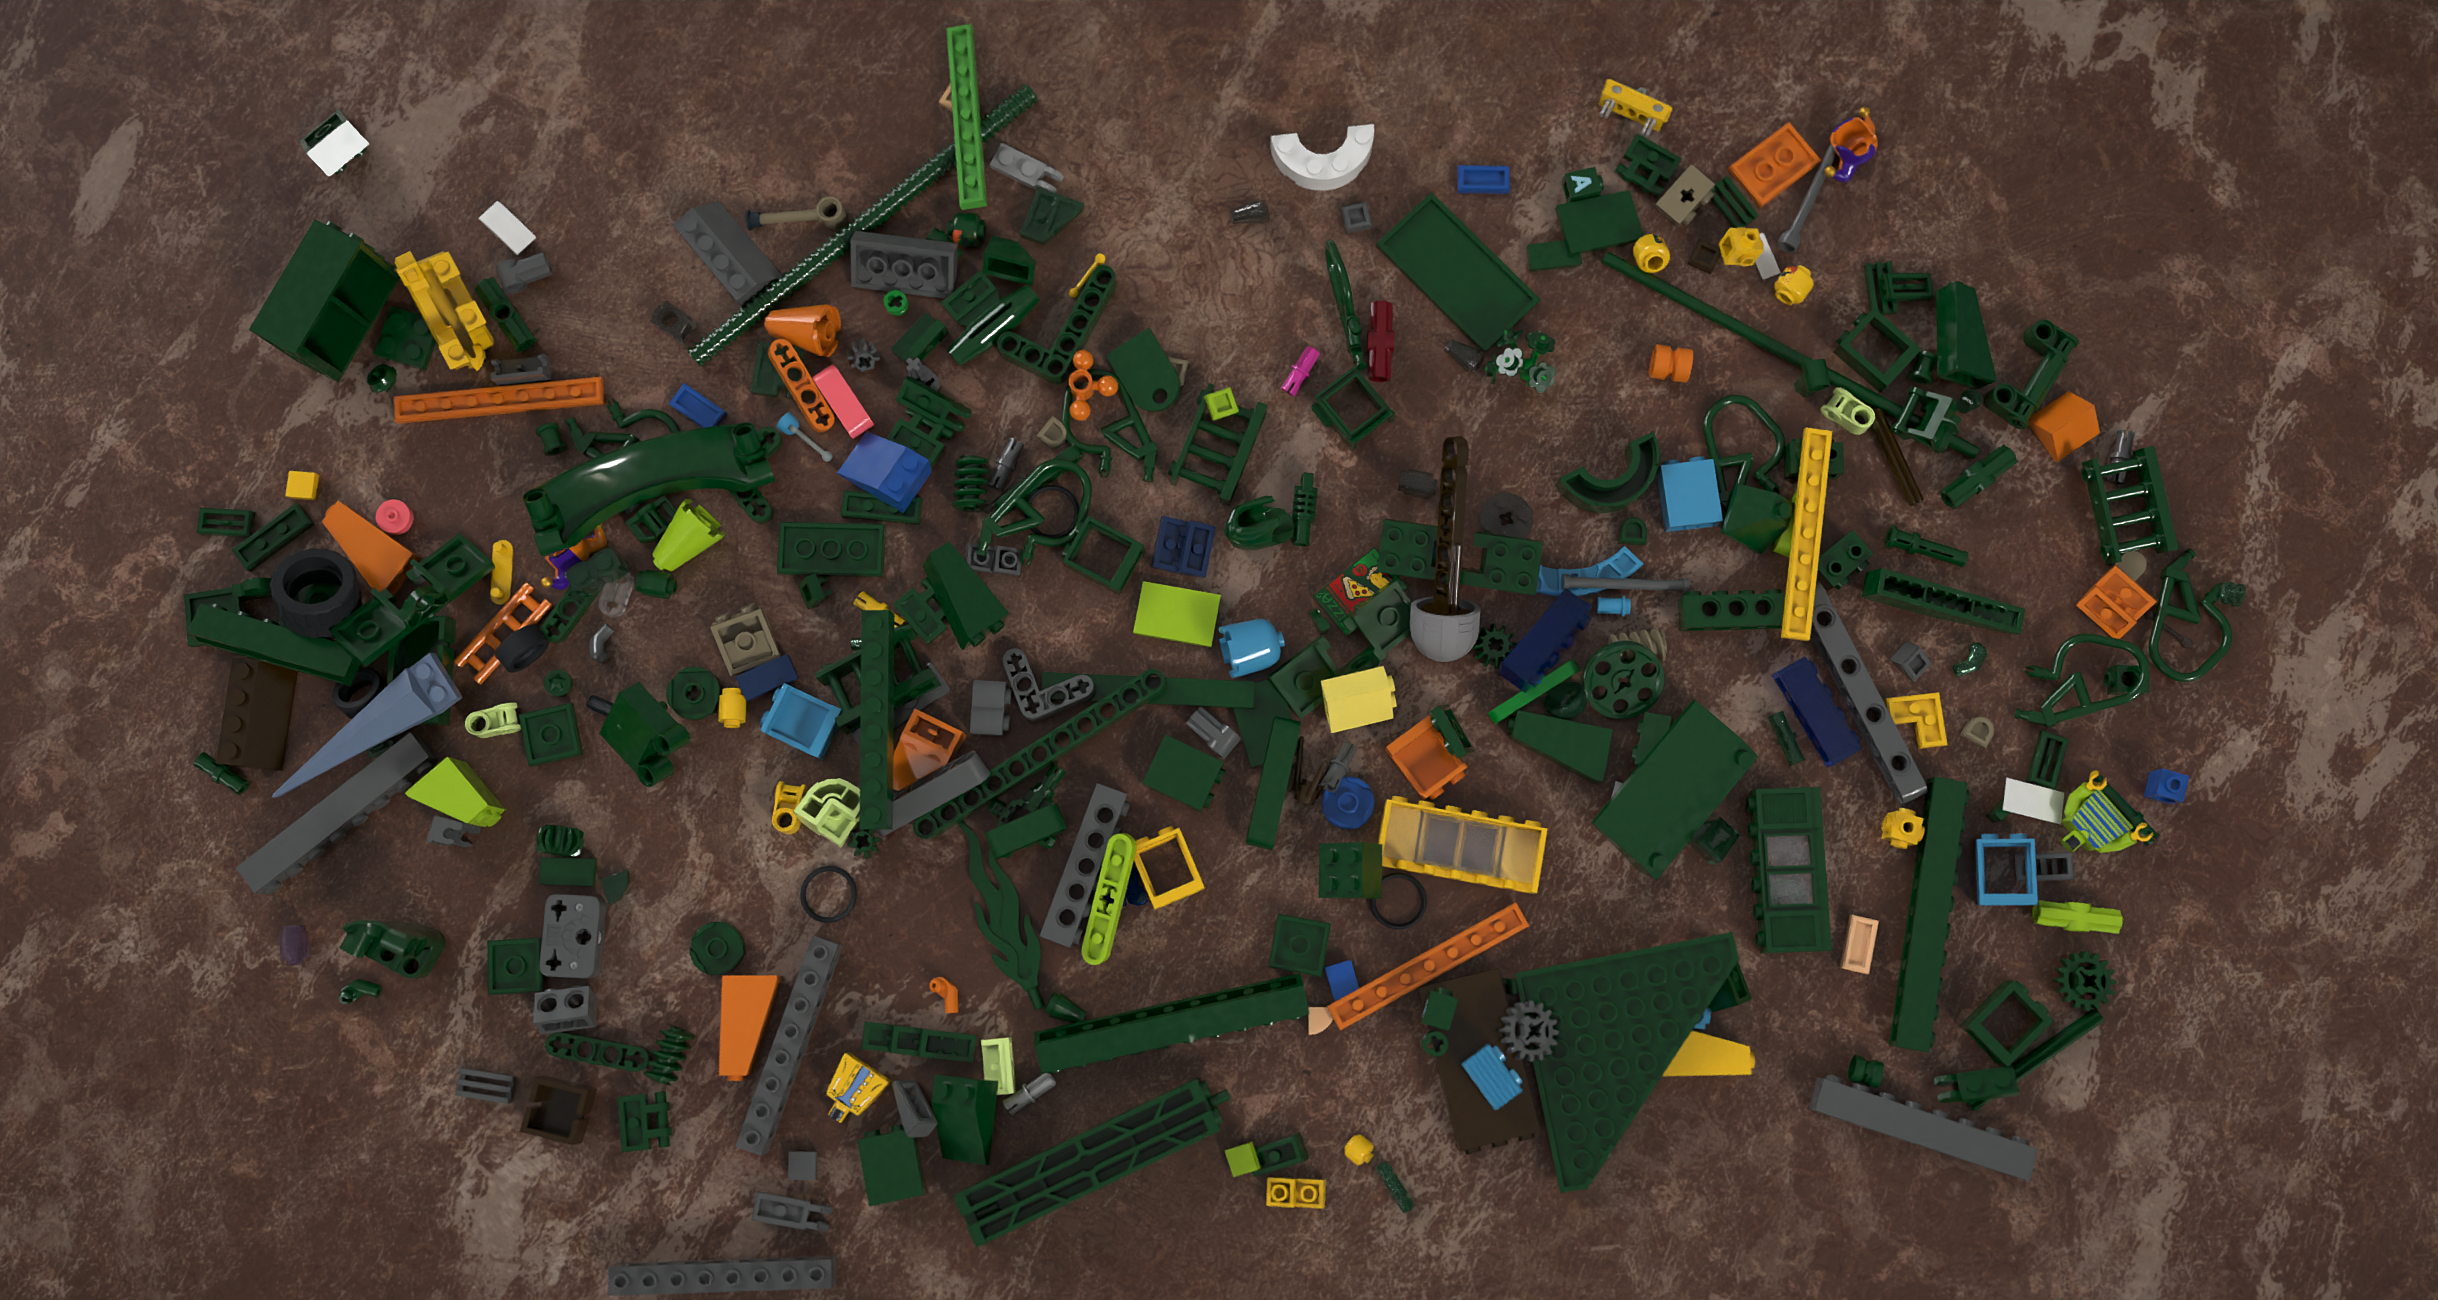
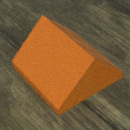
(2065, 425)

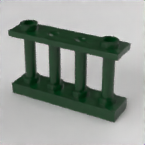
(1234, 464)
(2155, 499)
(904, 692)

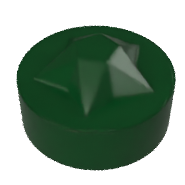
(558, 683)

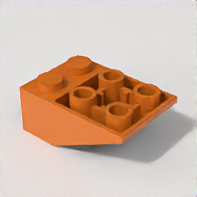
(923, 748)

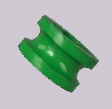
(897, 295)

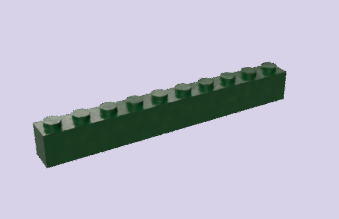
(1928, 915)
(1171, 1023)

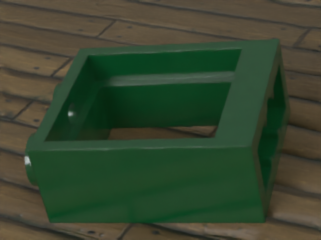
(1864, 367)
(1127, 566)
(1986, 1041)

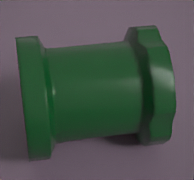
(1923, 368)
(551, 439)
(1442, 1047)

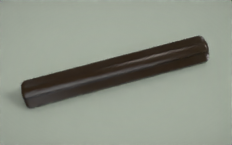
(1896, 459)

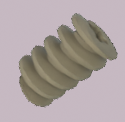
(1654, 641)

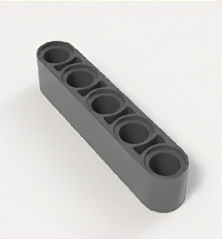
(937, 789)

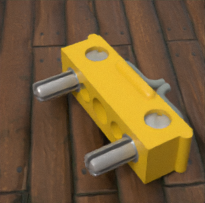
(1634, 106)

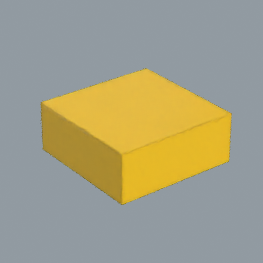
(302, 485)

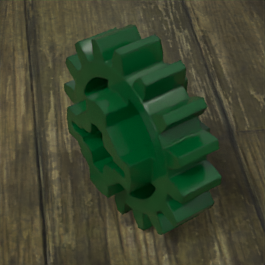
(2097, 981)

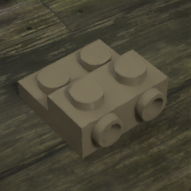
(745, 638)

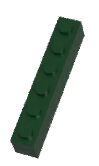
(272, 644)

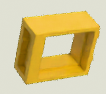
(1178, 893)

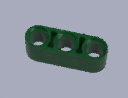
(1025, 831)

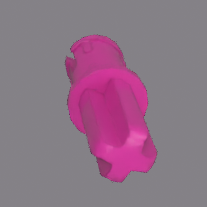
(1300, 370)

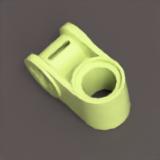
(1846, 411)
(499, 721)

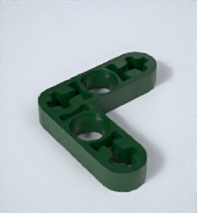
(761, 501)

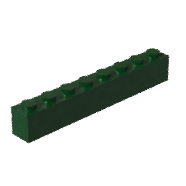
(877, 720)

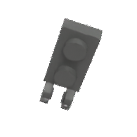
(788, 1211)

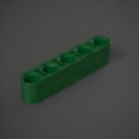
(1273, 783)

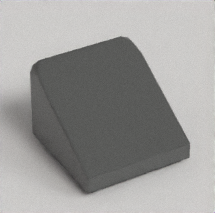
(1911, 660)

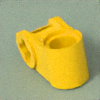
(786, 805)

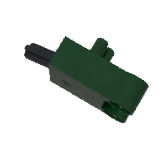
(639, 730)

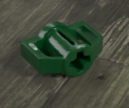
(645, 514)

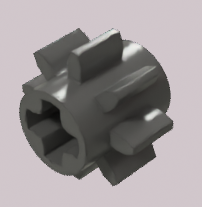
(862, 355)

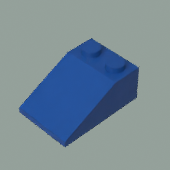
(886, 470)

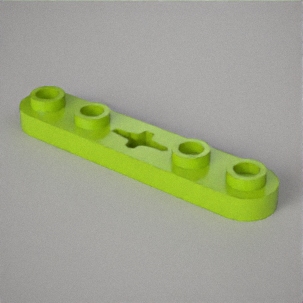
(1104, 919)

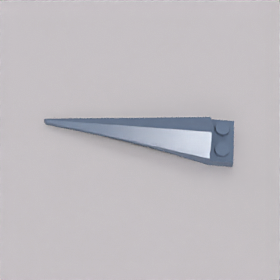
(406, 702)

